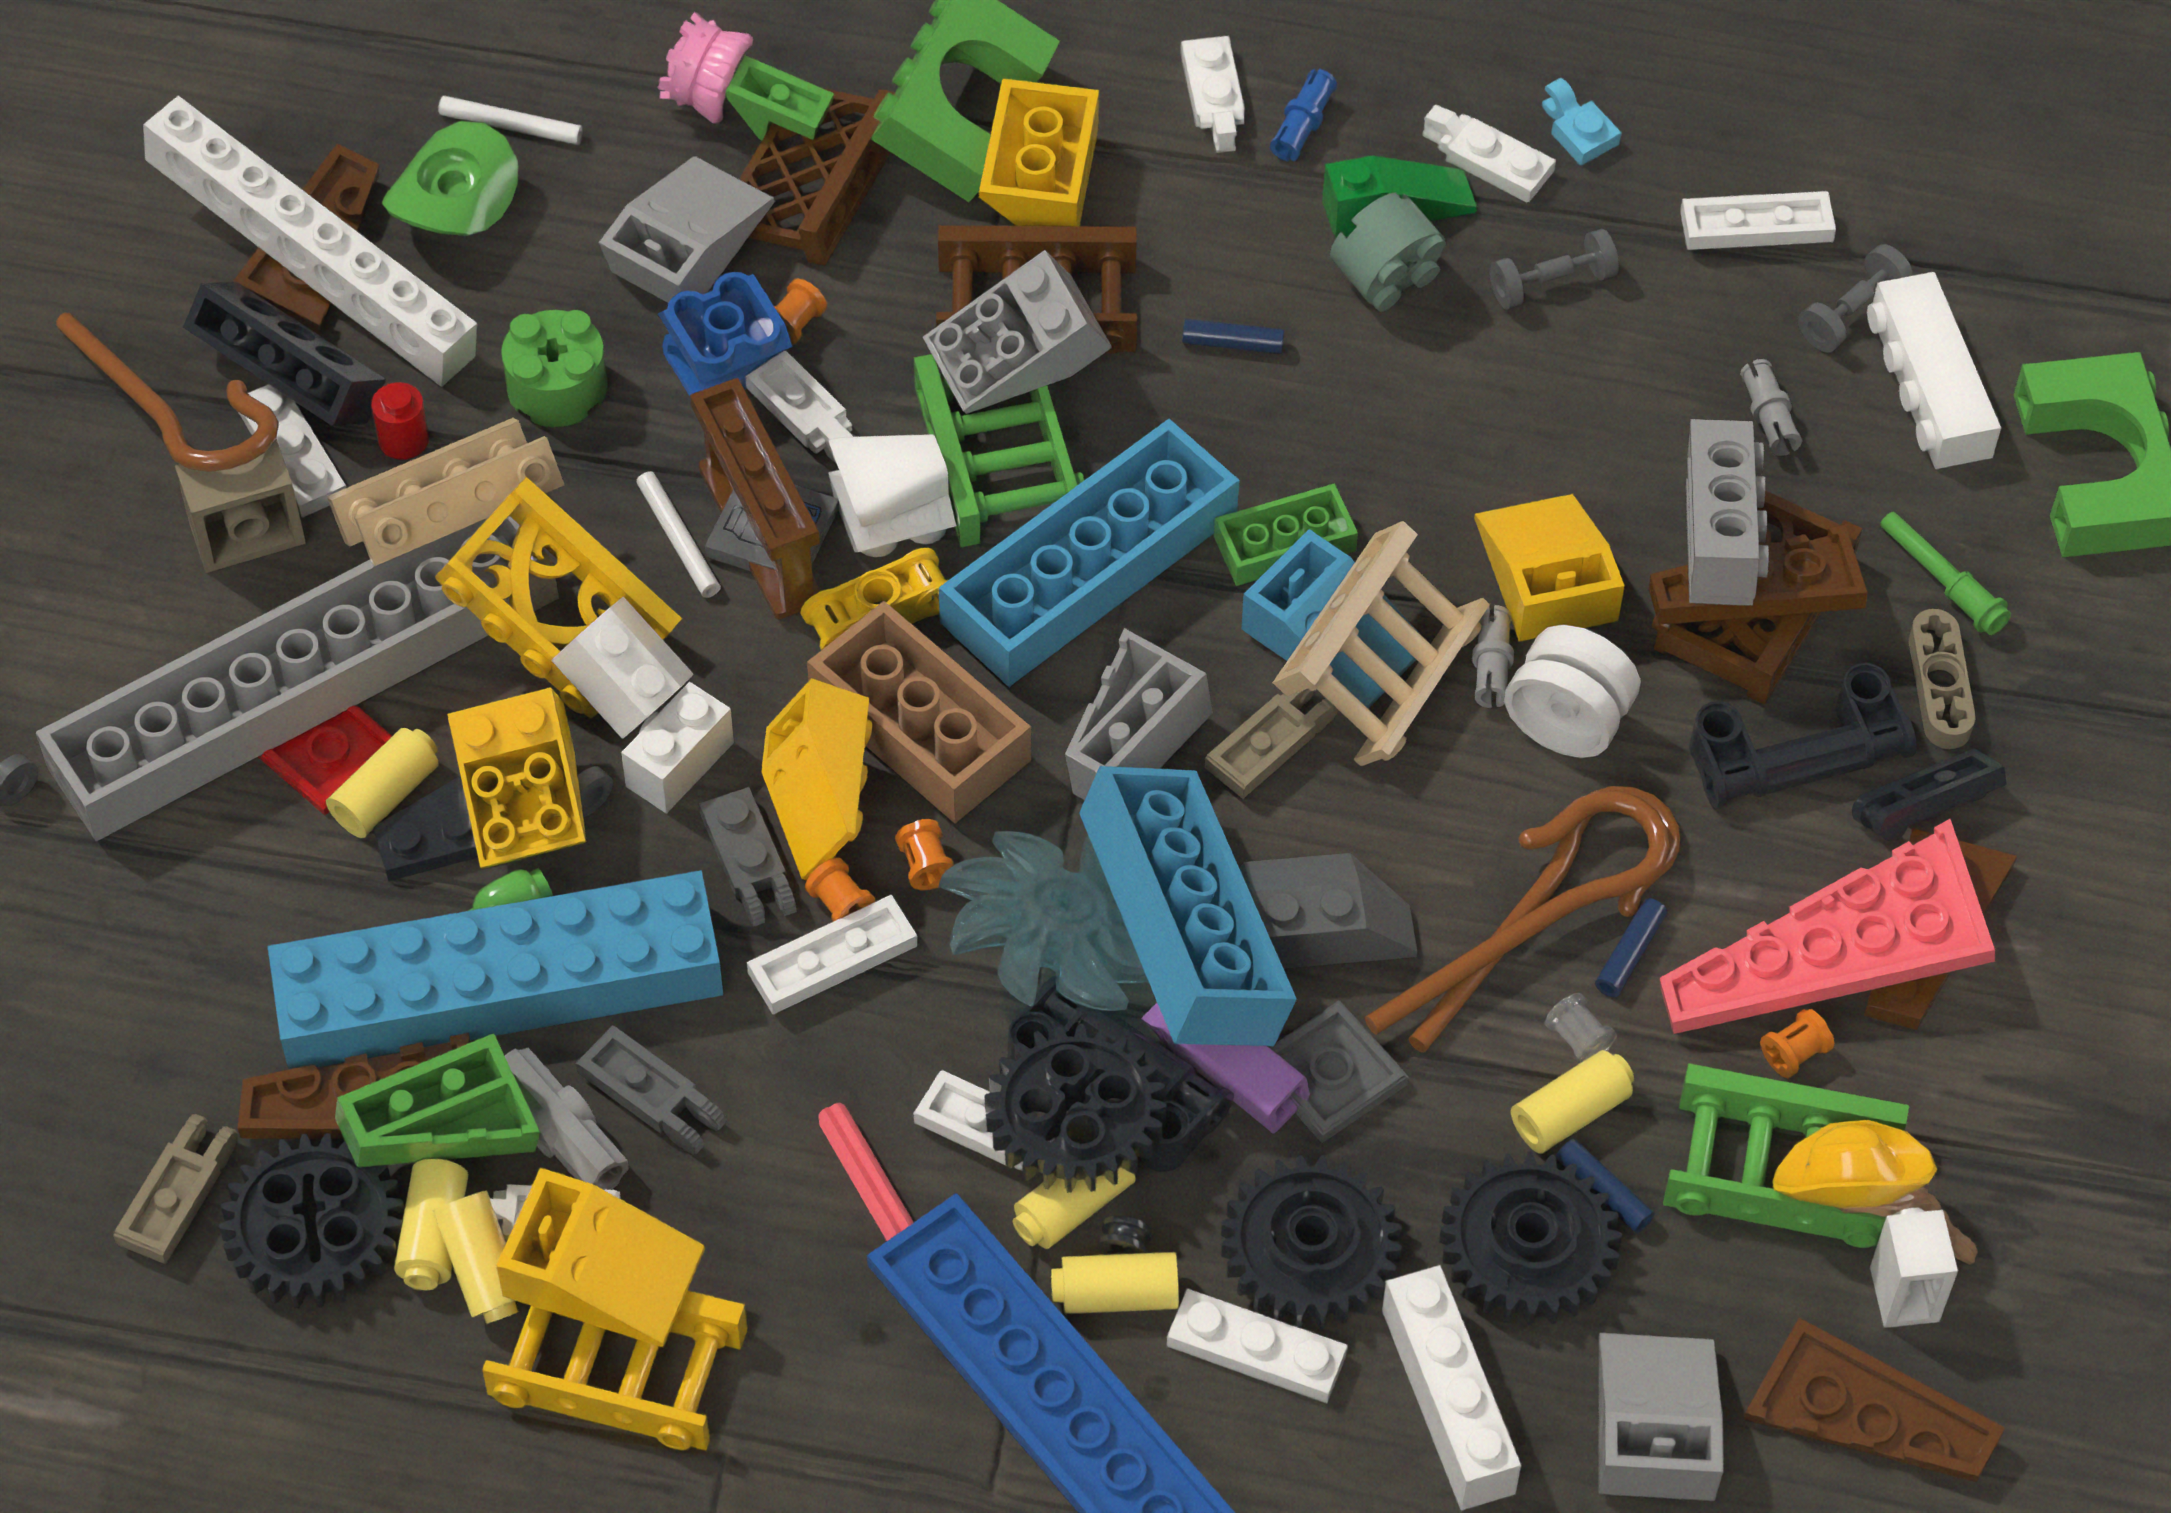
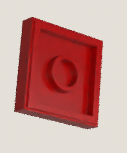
(327, 754)

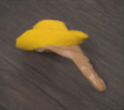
(1865, 1170)

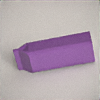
(1253, 1073)

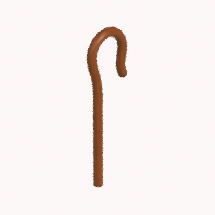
(165, 416)
(1536, 896)
(1550, 911)

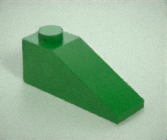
(1360, 181)

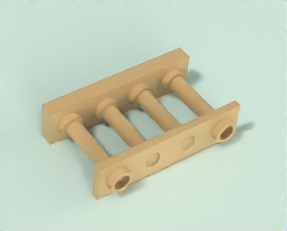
(441, 491)
(1336, 632)

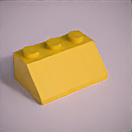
(1040, 153)

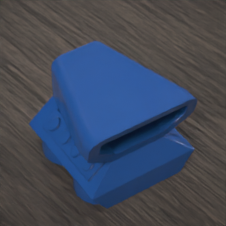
(722, 332)

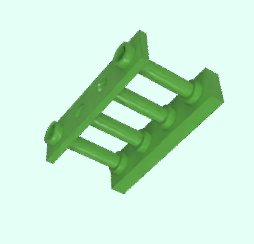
(962, 467)
(1767, 1106)

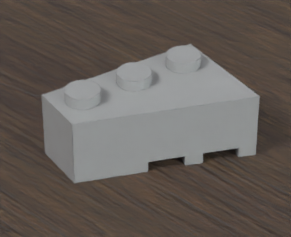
(1140, 713)

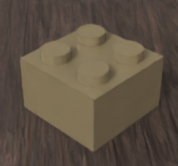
(241, 510)

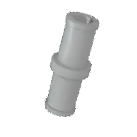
(1771, 407)
(1493, 657)

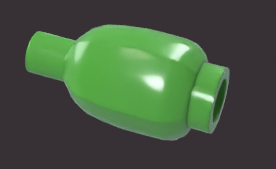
(513, 888)

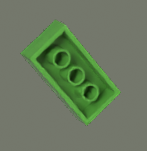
(1261, 534)

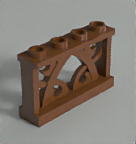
(745, 460)
(1769, 651)

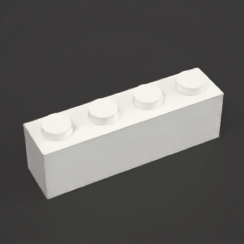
(1933, 370)
(1451, 1388)

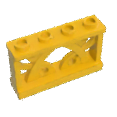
(548, 527)

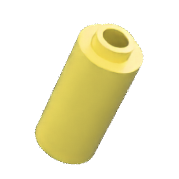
(383, 781)
(1573, 1100)
(1052, 1213)
(421, 1249)
(474, 1249)
(1116, 1283)

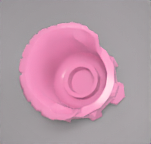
(703, 66)

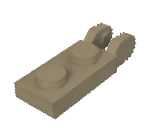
(1267, 740)
(174, 1191)

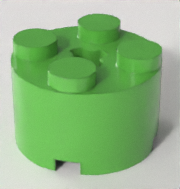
(554, 366)

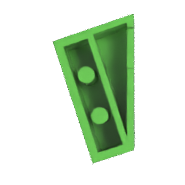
(440, 1110)

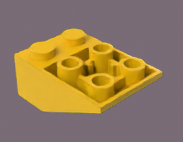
(1551, 565)
(818, 770)
(519, 776)
(597, 1259)

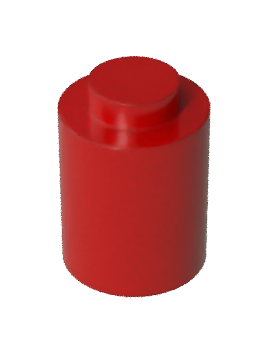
(400, 420)

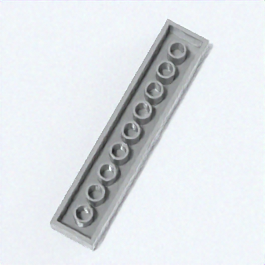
(267, 682)

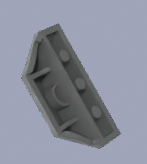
(1329, 911)

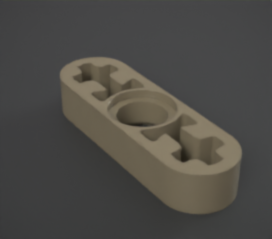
(1932, 697)

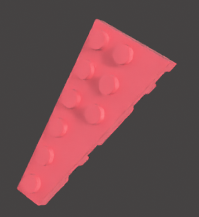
(1853, 936)

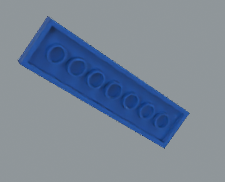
(1036, 1369)

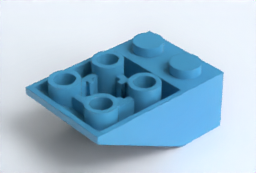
(1291, 597)

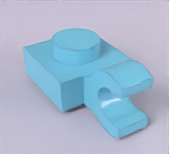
(1580, 130)

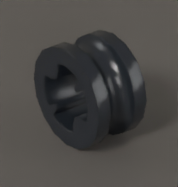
(1123, 1236)

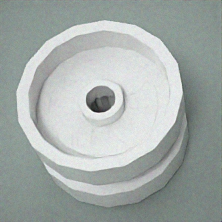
(1572, 691)

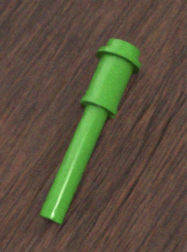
(1983, 608)

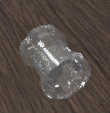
(1579, 1027)

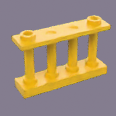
(703, 1317)

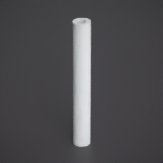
(511, 120)
(678, 534)

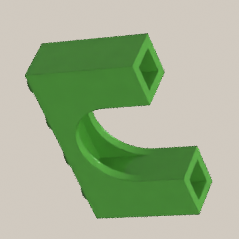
(919, 119)
(2119, 400)

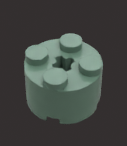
(1389, 250)

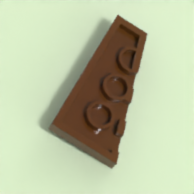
(343, 187)
(1799, 579)
(1911, 1000)
(306, 1097)
(1860, 1403)

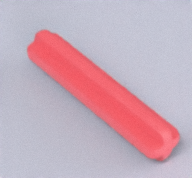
(864, 1170)

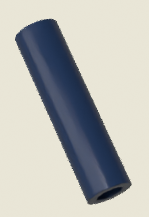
(1233, 336)
(1631, 947)
(1621, 1200)

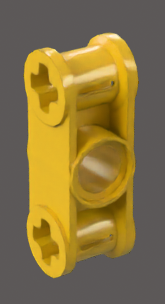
(897, 583)

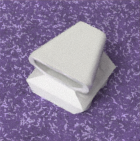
(891, 491)

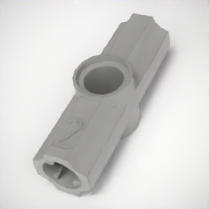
(566, 1124)

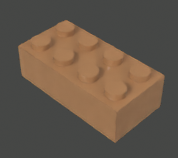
(926, 712)

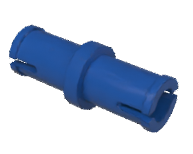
(1303, 115)

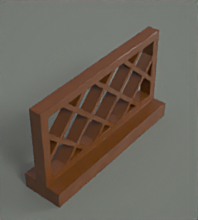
(844, 177)

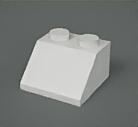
(622, 667)

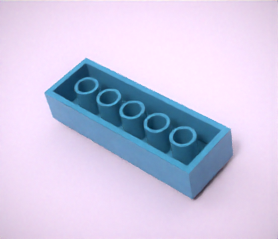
(1087, 552)
(1187, 907)

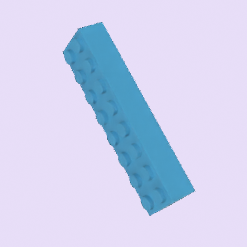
(495, 970)

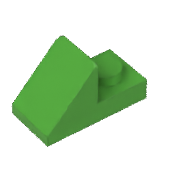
(772, 96)

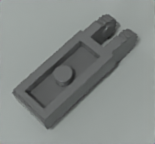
(746, 852)
(648, 1088)

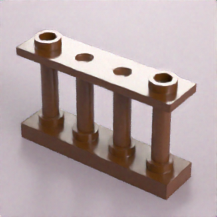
(1075, 248)

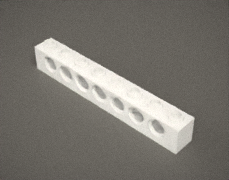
(310, 241)

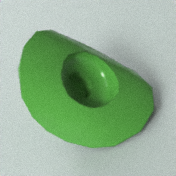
(456, 181)

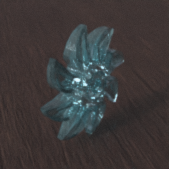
(1045, 921)

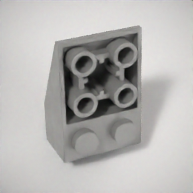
(683, 230)
(1017, 336)
(1659, 1417)

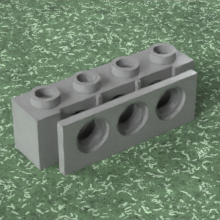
(1723, 512)

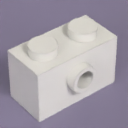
(677, 747)
(1913, 1267)

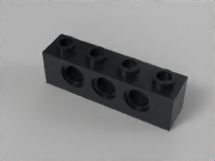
(283, 353)

